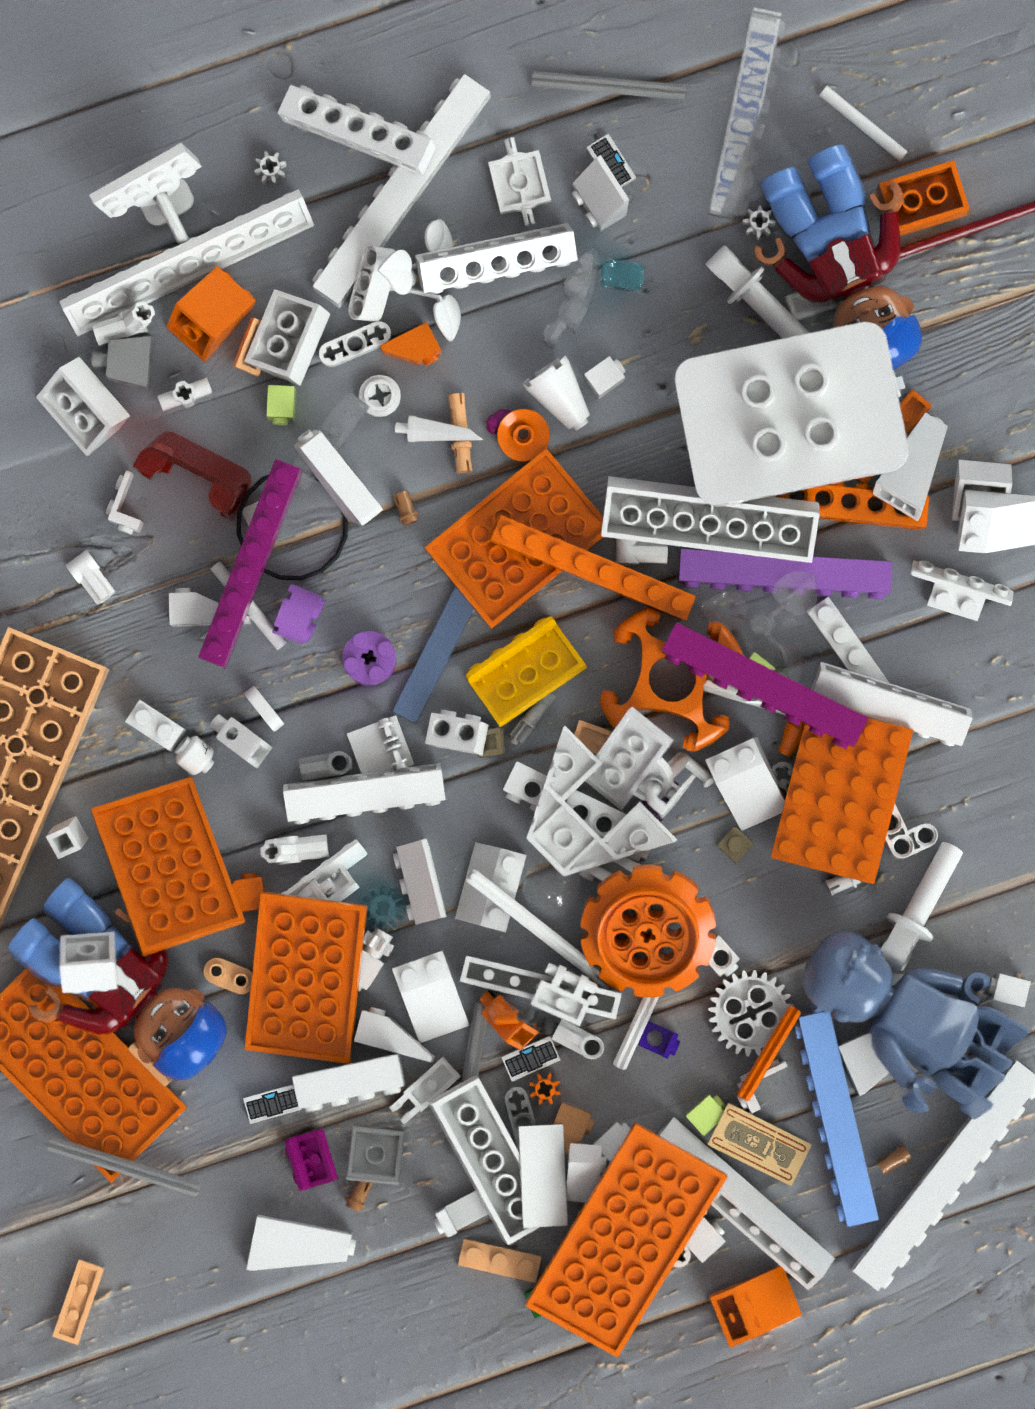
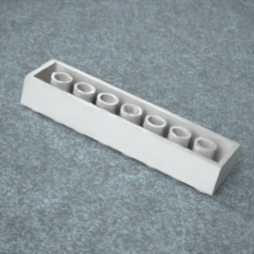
(681, 518)

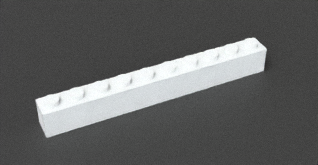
(401, 191)
(944, 1178)

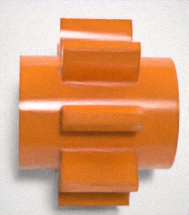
(537, 1086)

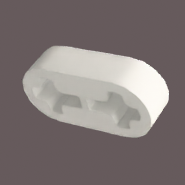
(264, 708)

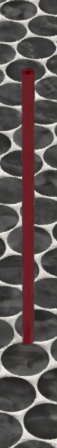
(967, 229)

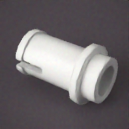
(840, 883)

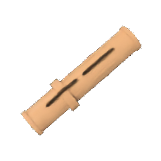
(460, 448)

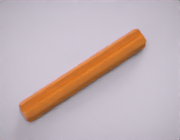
(768, 1053)

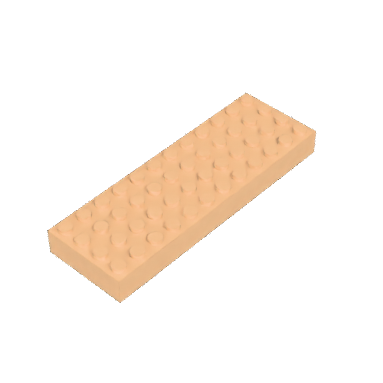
(42, 718)

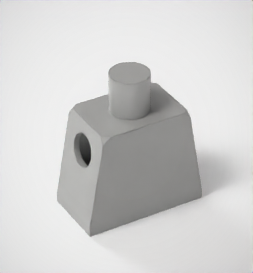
(127, 361)

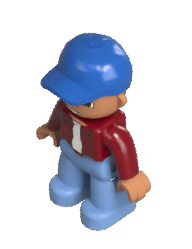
(842, 248)
(170, 1025)

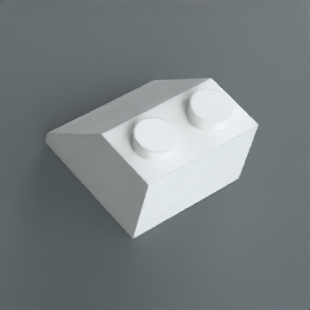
(979, 477)
(88, 962)

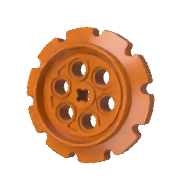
(690, 943)

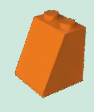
(210, 313)

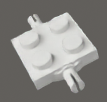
(519, 182)

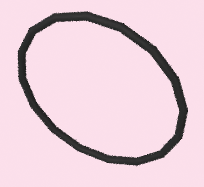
(289, 577)

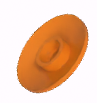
(523, 448)

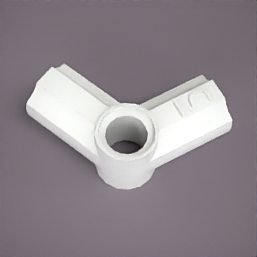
(128, 324)
(294, 849)

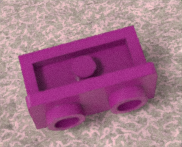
(310, 1159)

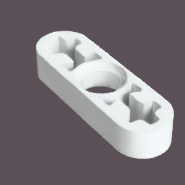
(333, 344)

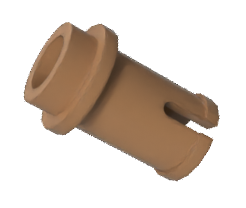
(405, 508)
(894, 1159)
(358, 1195)

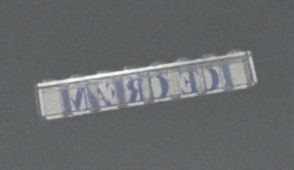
(746, 113)

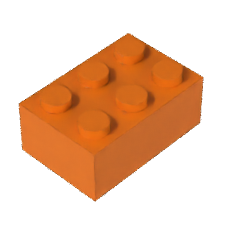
(928, 197)

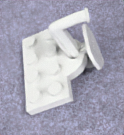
(155, 189)
(636, 768)

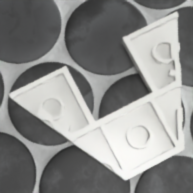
(566, 837)

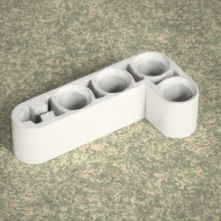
(910, 836)

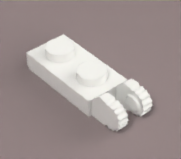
(427, 1087)

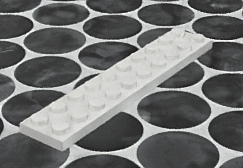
(188, 261)

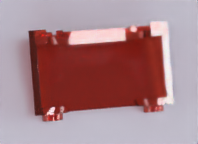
(228, 478)

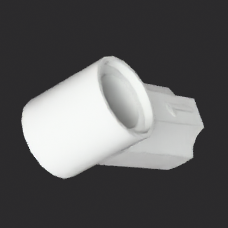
(635, 552)
(87, 573)
(576, 1039)

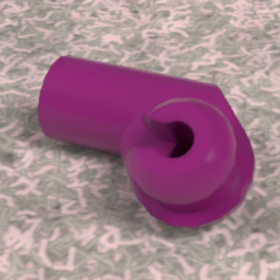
(494, 420)

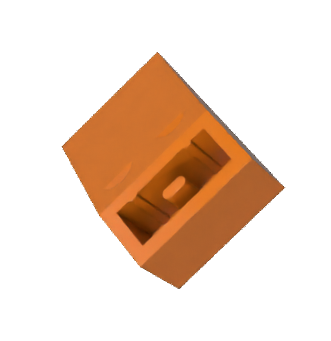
(755, 1306)

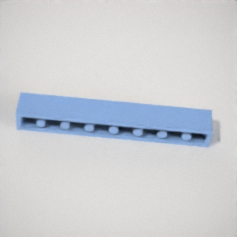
(837, 1119)

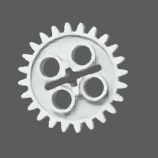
(740, 990)

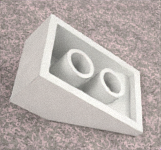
(600, 195)
(996, 521)
(747, 783)
(430, 997)

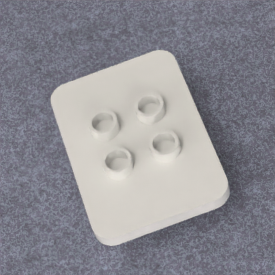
(791, 414)

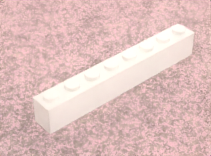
(757, 1215)

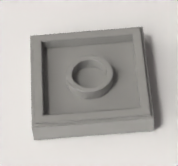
(375, 1155)

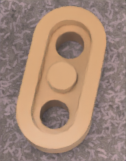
(228, 976)

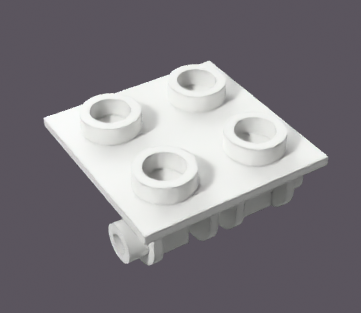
(380, 746)

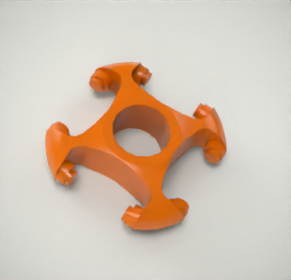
(646, 700)

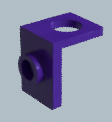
(668, 1045)

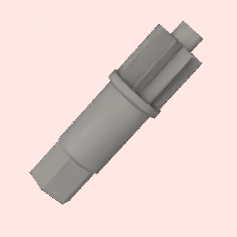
(530, 719)

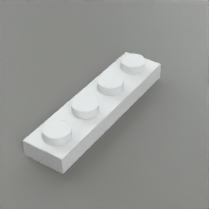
(843, 640)

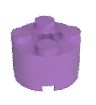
(297, 614)
(363, 644)

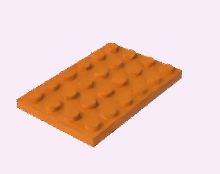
(498, 578)
(842, 801)
(167, 866)
(305, 977)

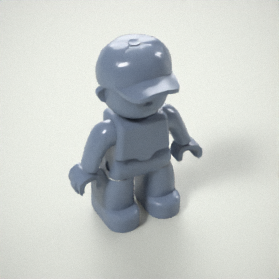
(915, 1021)

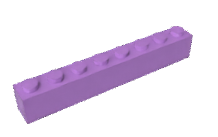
(749, 571)

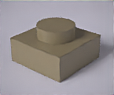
(494, 743)
(735, 844)

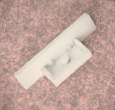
(958, 592)
(336, 870)

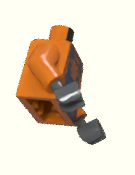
(510, 1023)

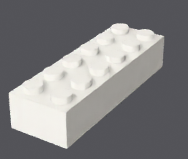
(484, 1153)

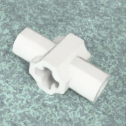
(171, 399)

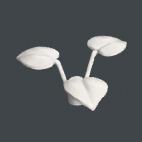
(399, 273)

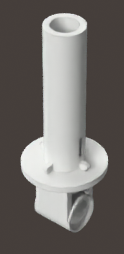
(747, 287)
(910, 925)

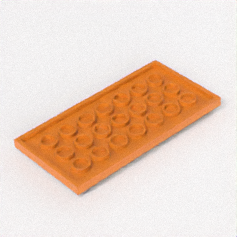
(81, 1078)
(626, 1239)

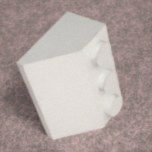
(287, 337)
(82, 406)
(503, 870)
(420, 882)

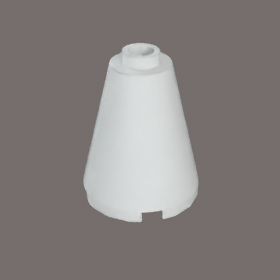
(559, 393)

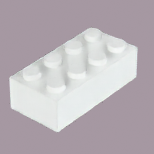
(349, 1081)

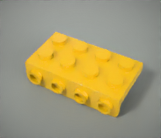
(525, 670)

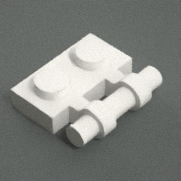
(561, 1002)

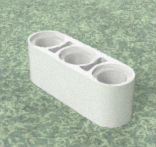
(370, 286)

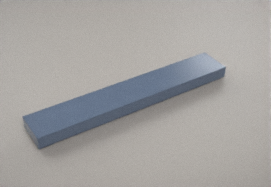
(434, 657)

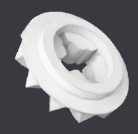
(387, 386)

